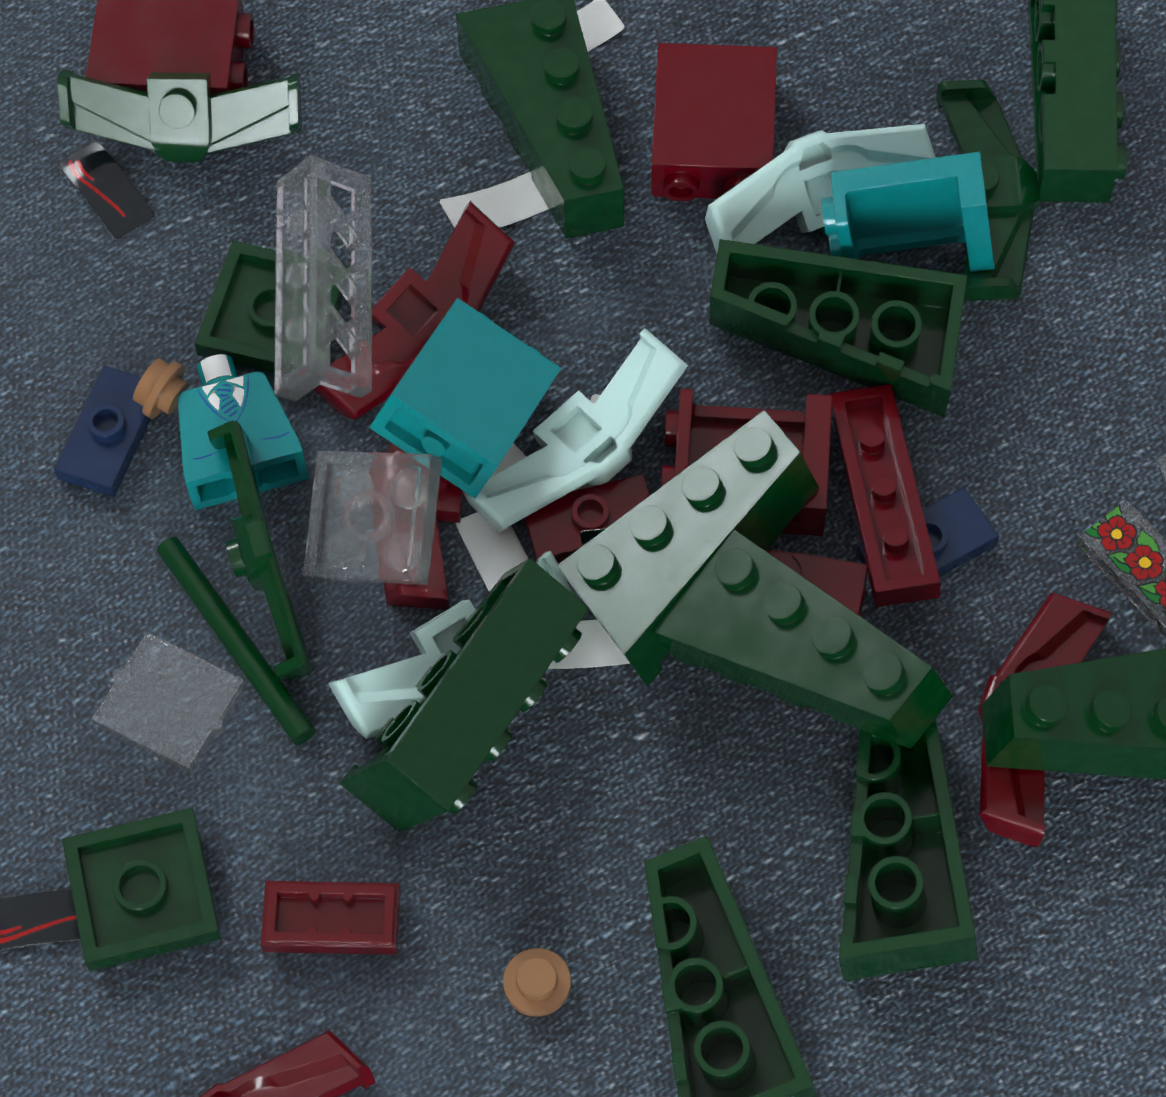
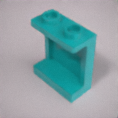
(910, 208)
(466, 397)

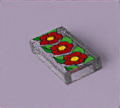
(1132, 559)

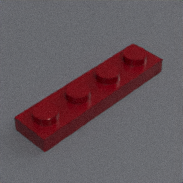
(884, 496)

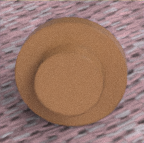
(160, 388)
(537, 982)

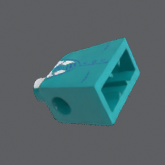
(251, 402)

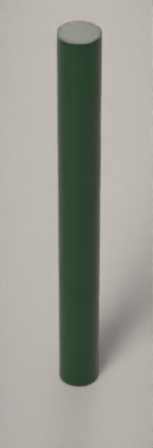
(236, 641)

